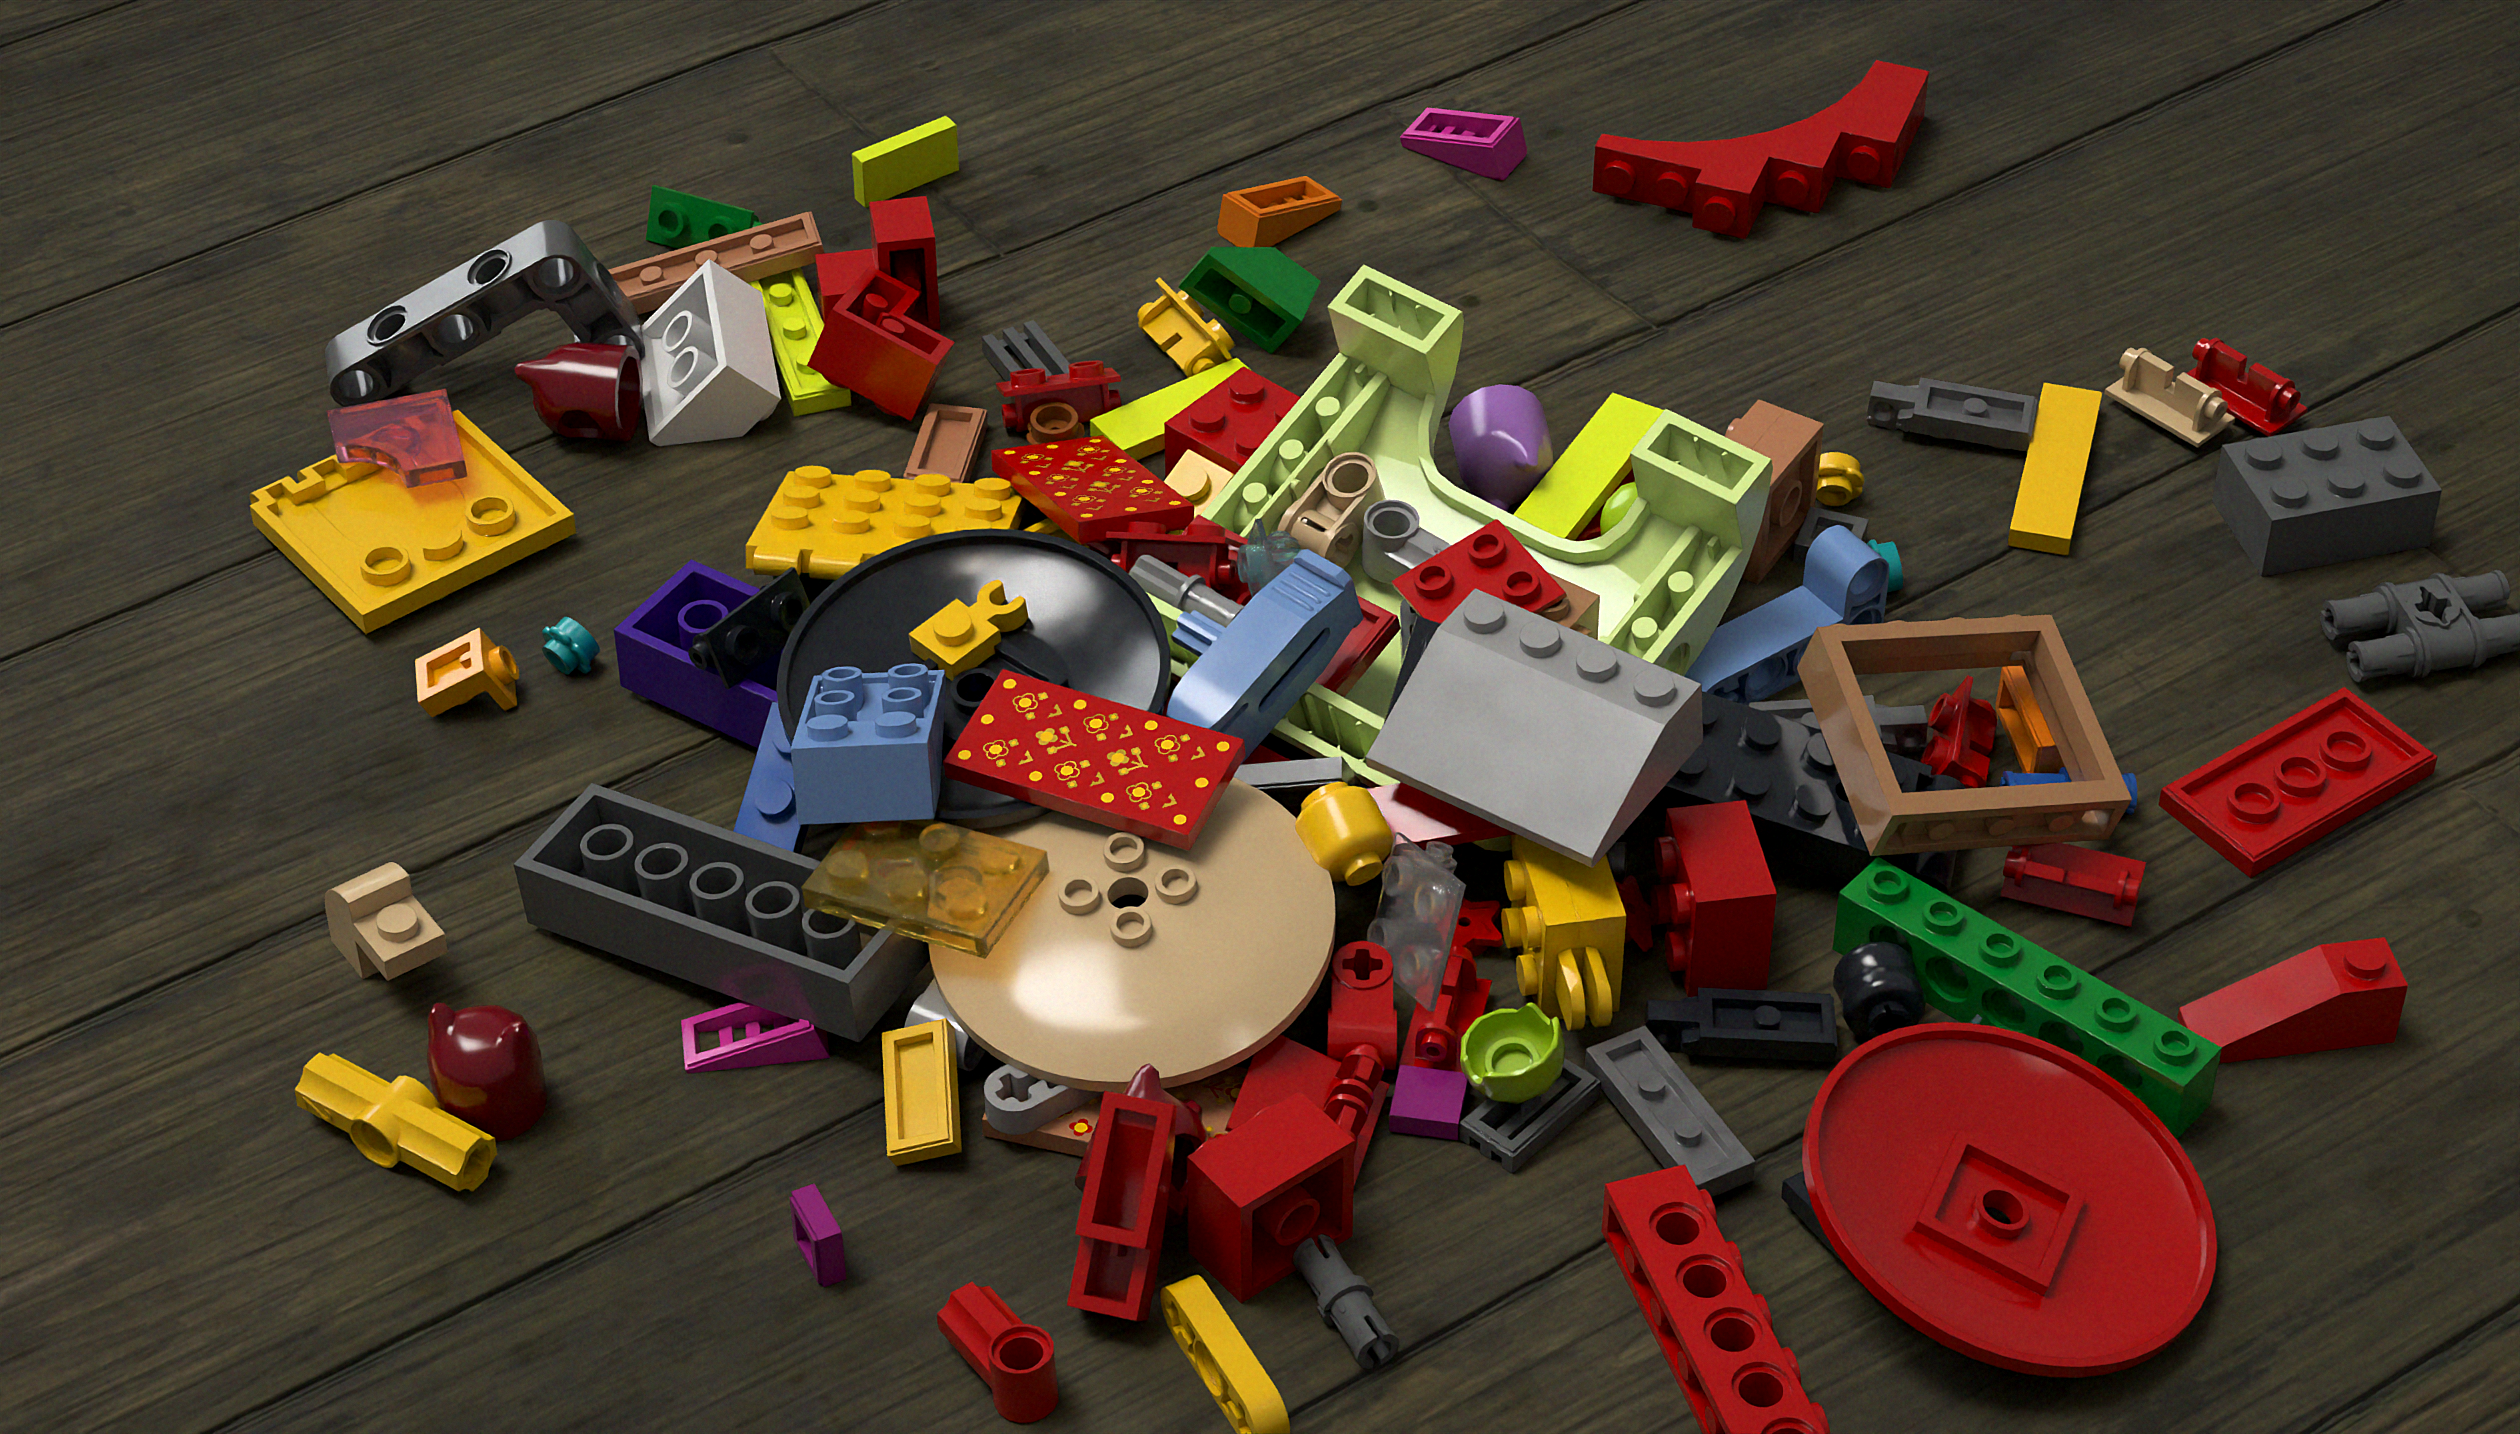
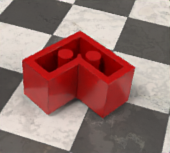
(900, 247)
(878, 348)

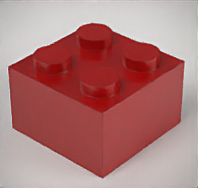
(1228, 421)
(1714, 897)
(1267, 1193)

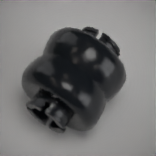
(1878, 989)

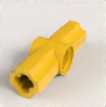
(396, 1122)

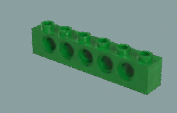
(1987, 970)

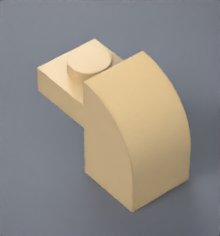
(382, 923)

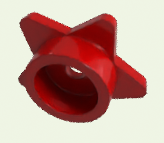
(1638, 913)
(1480, 929)

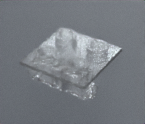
(1418, 915)

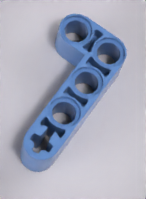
(1763, 647)

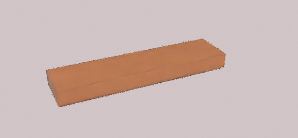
(746, 254)

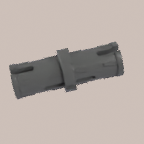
(1345, 1301)

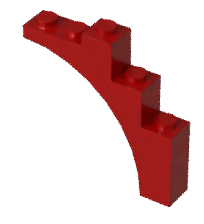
(1791, 166)

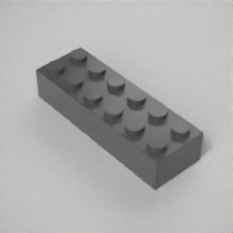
(710, 912)

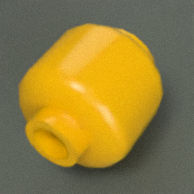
(1345, 832)

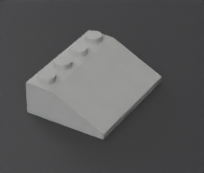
(1538, 727)

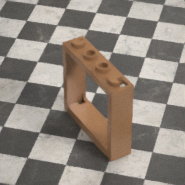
(1970, 817)

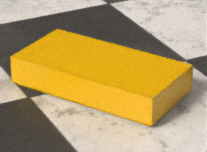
(921, 1092)

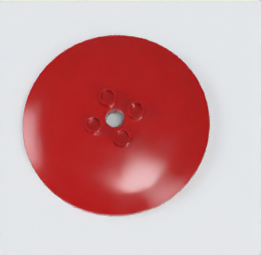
(2101, 1200)

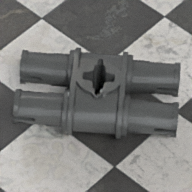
(2424, 625)

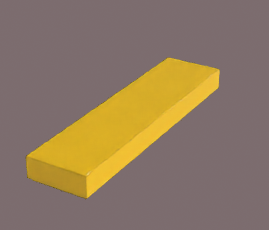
(2055, 469)

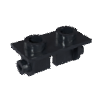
(752, 630)

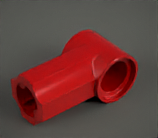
(1004, 1351)

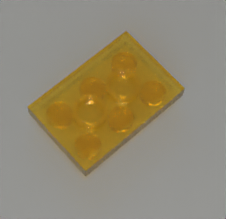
(927, 882)

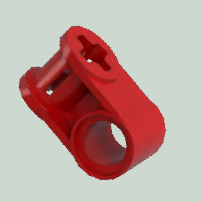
(1362, 1002)

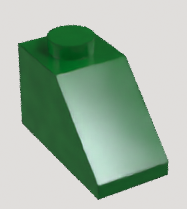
(1253, 291)

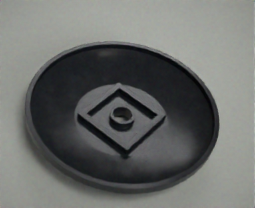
(1083, 631)

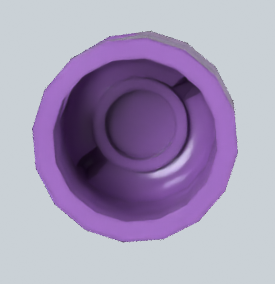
(1501, 443)

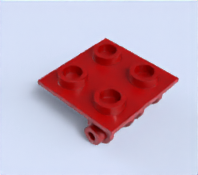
(1485, 561)
(1343, 1090)

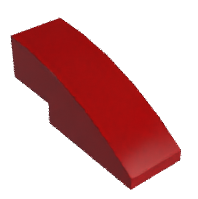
(1124, 1207)

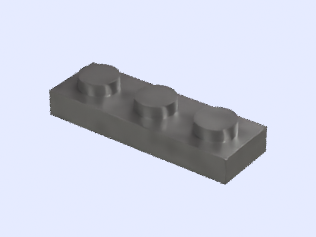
(1669, 1111)

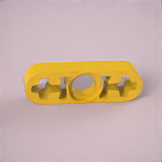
(1223, 1358)

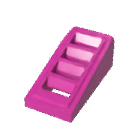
(1469, 140)
(782, 1045)

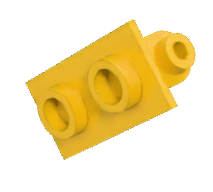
(1179, 318)

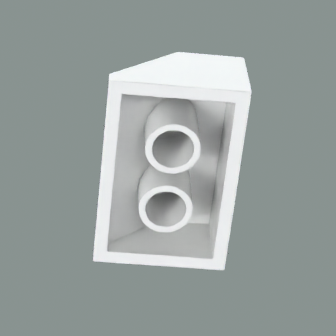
(708, 361)

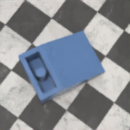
(870, 745)

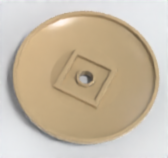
(1181, 982)

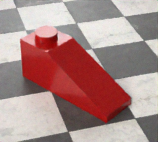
(2306, 1004)

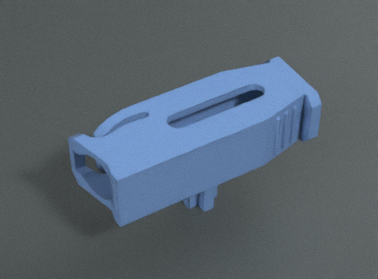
(1267, 652)

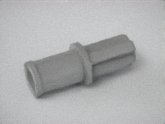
(1183, 592)

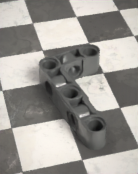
(475, 305)

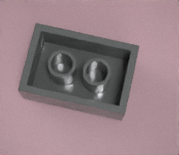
(2326, 495)

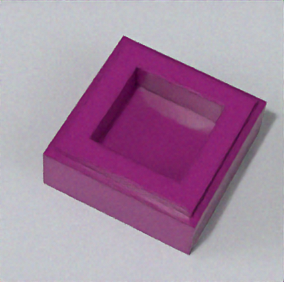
(1428, 1102)
(817, 1235)

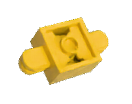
(1566, 933)

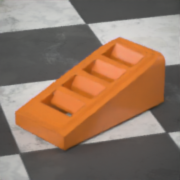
(1272, 211)
(2025, 723)

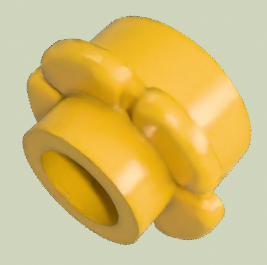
(1838, 479)

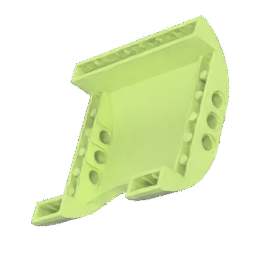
(1657, 572)

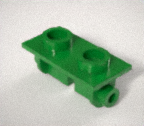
(687, 219)

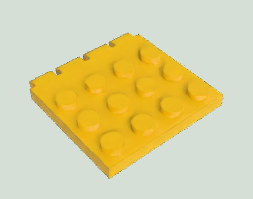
(838, 521)
(398, 547)

